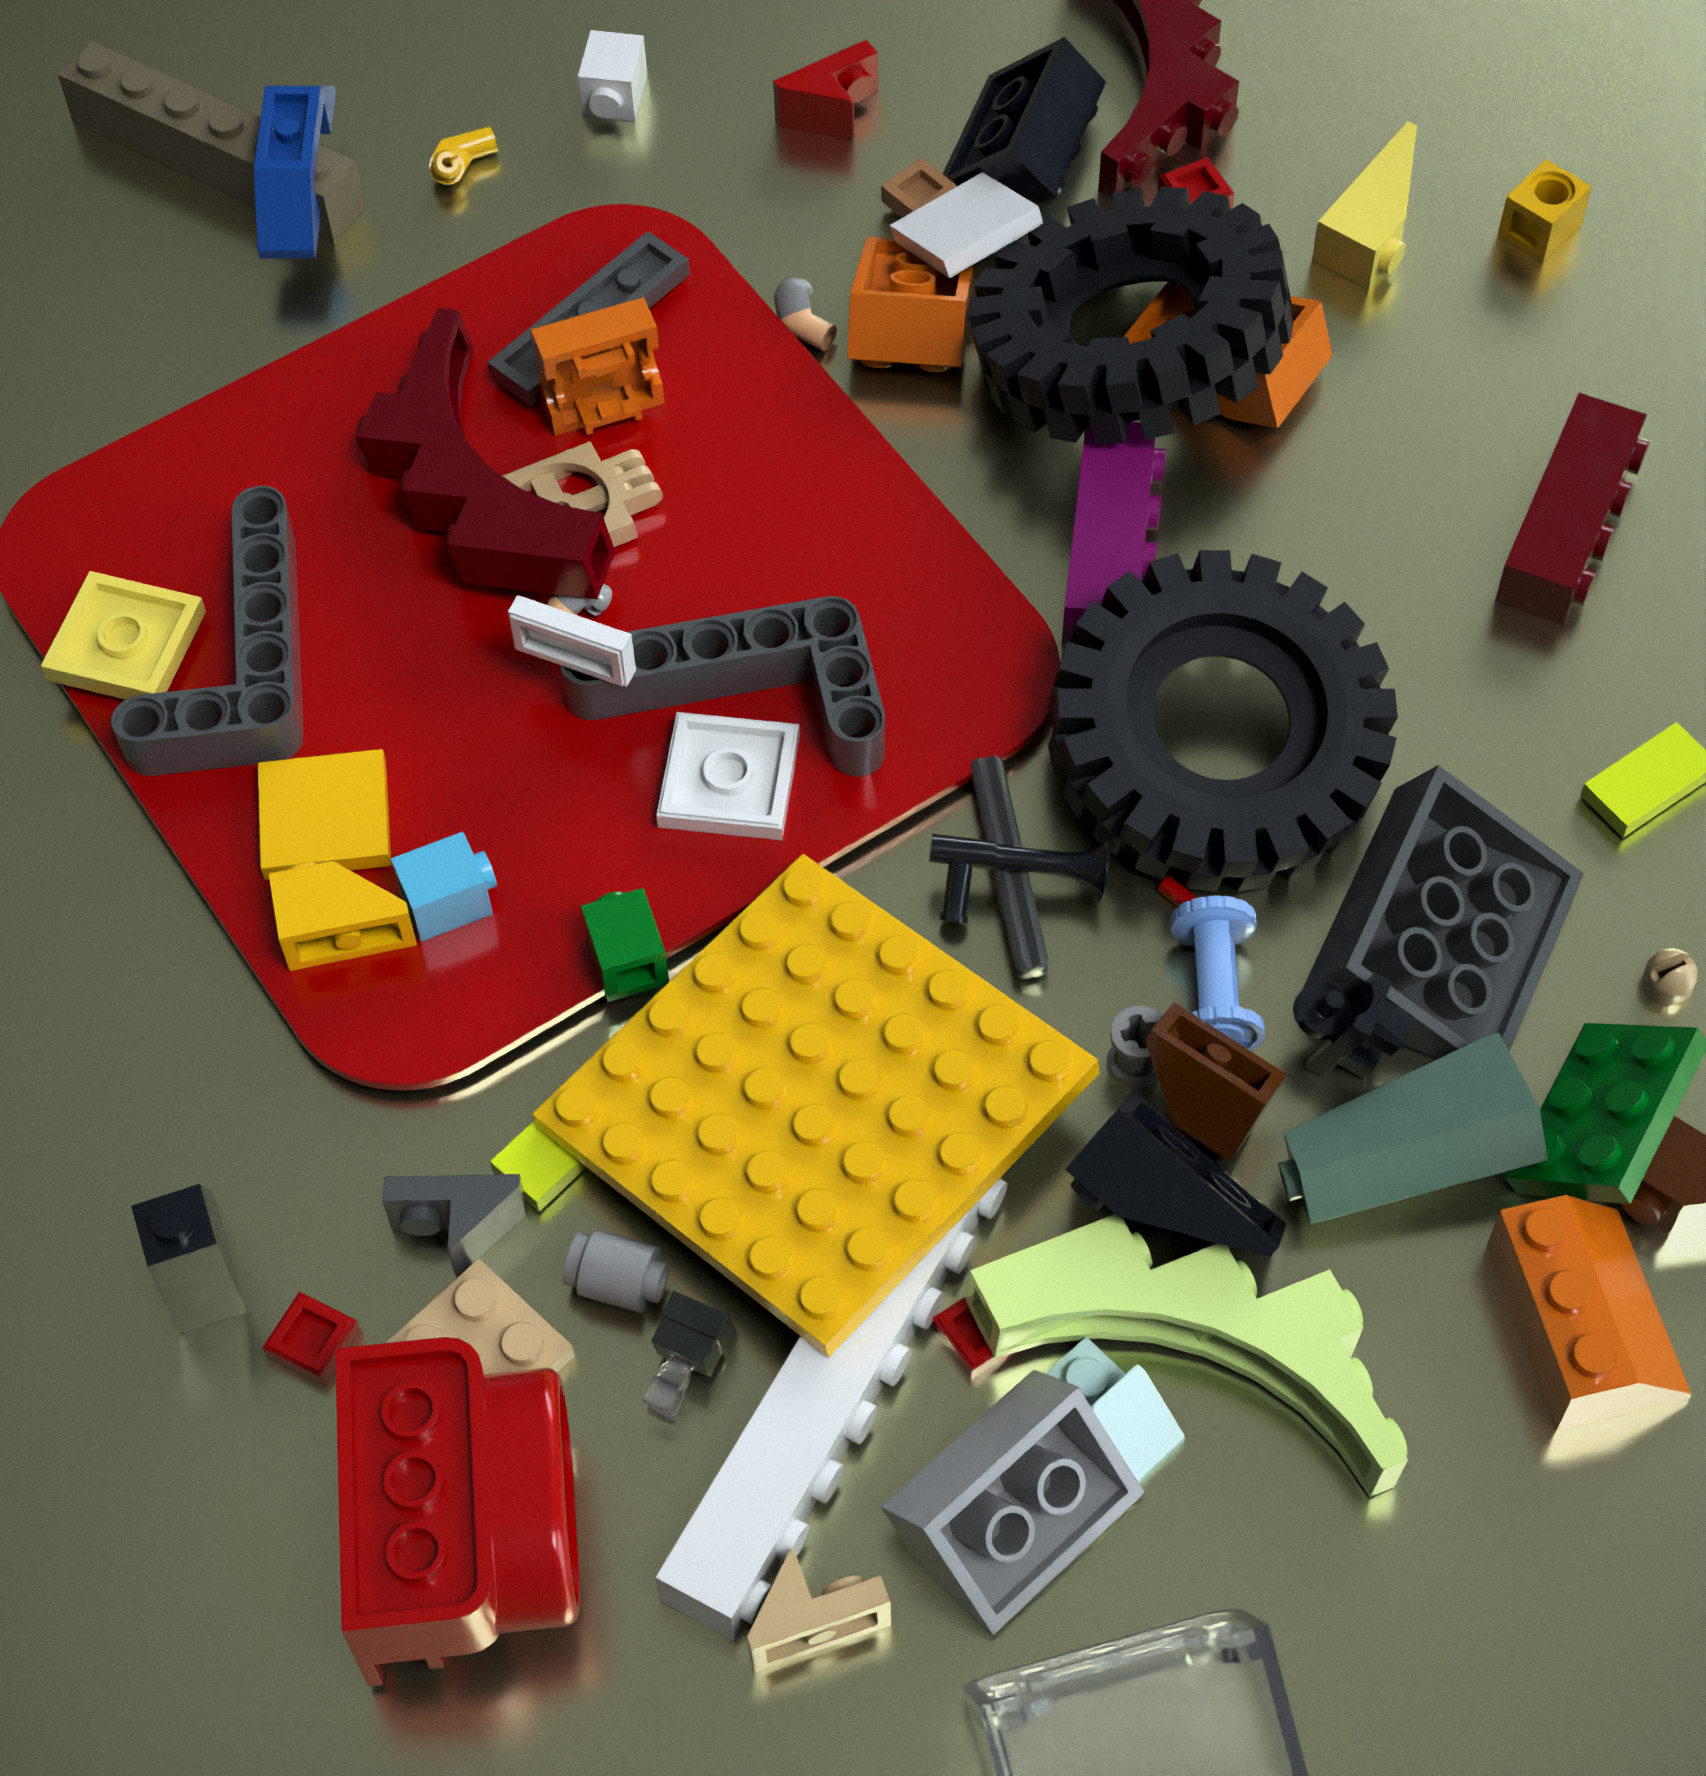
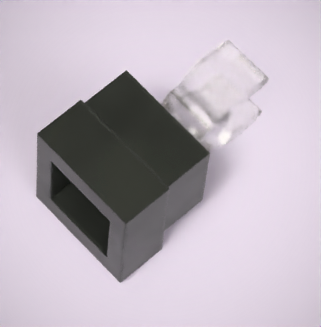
(691, 1339)

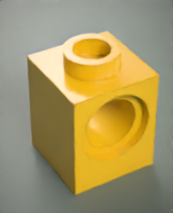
(1544, 210)

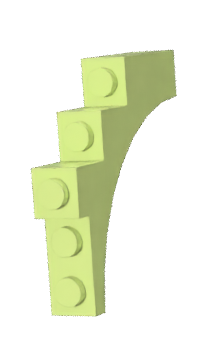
(1206, 1305)

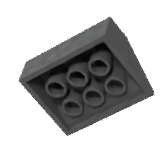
(1452, 913)

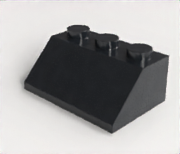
(1029, 123)

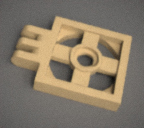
(621, 485)

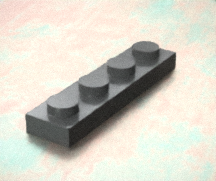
(642, 270)

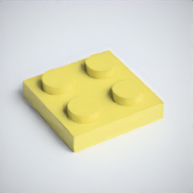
(123, 637)

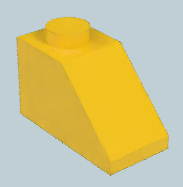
(335, 915)

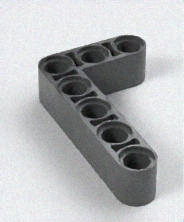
(266, 665)
(748, 665)

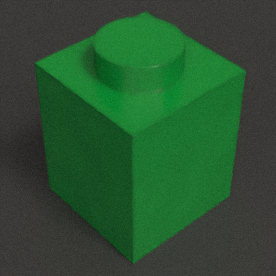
(625, 944)

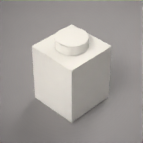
(612, 75)

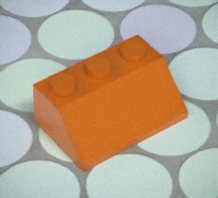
(1584, 1311)

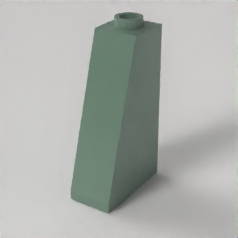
(1417, 1134)

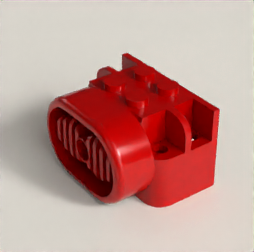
(450, 1502)

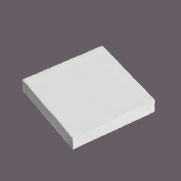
(966, 224)
(728, 776)

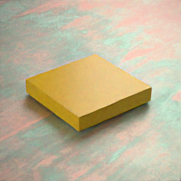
(324, 811)

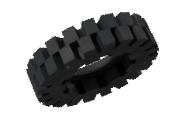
(1205, 247)
(1201, 823)

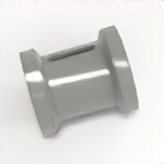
(1129, 1057)

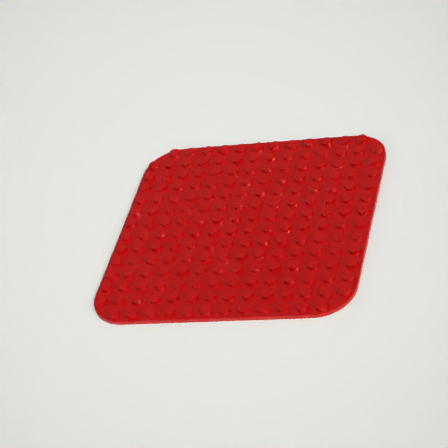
(765, 503)

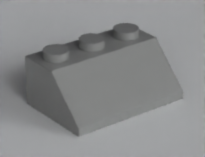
(1014, 1499)

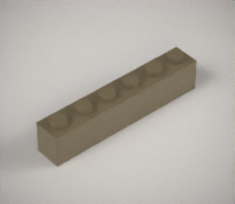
(192, 131)

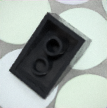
(1163, 1179)

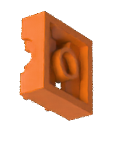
(598, 367)

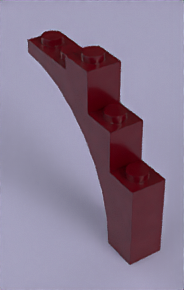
(1182, 90)
(491, 525)

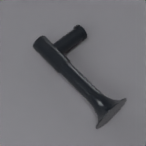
(965, 853)

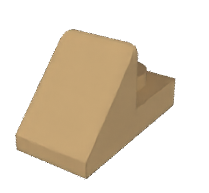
(797, 1625)

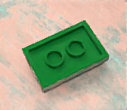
(1611, 1110)

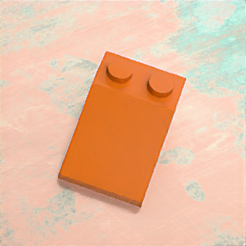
(907, 310)
(1293, 375)

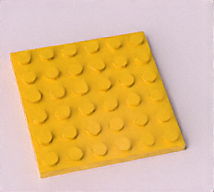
(816, 1101)

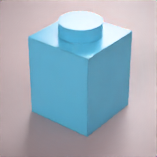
(444, 885)

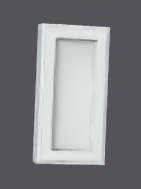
(572, 641)

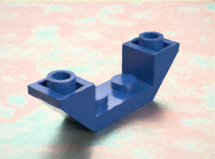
(286, 169)

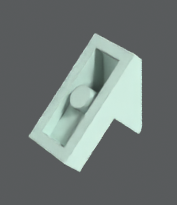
(1124, 1405)

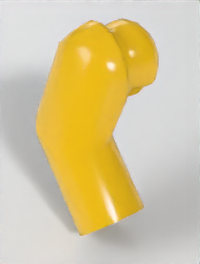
(456, 153)

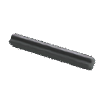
(1011, 886)

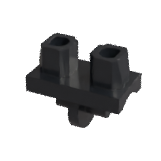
(1353, 1026)

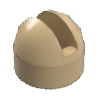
(1674, 986)

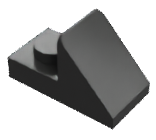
(471, 1206)

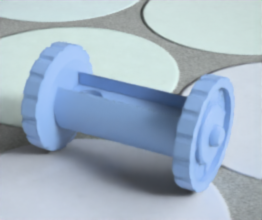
(1214, 928)

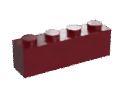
(1571, 509)

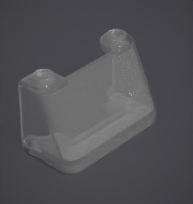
(1146, 1704)

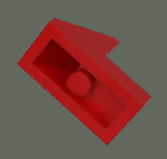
(824, 93)

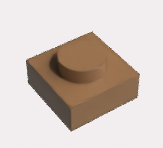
(914, 188)

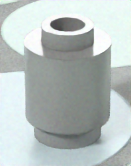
(615, 1270)

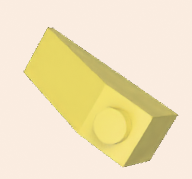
(1366, 223)

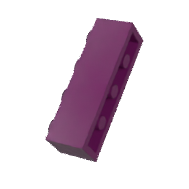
(1112, 518)

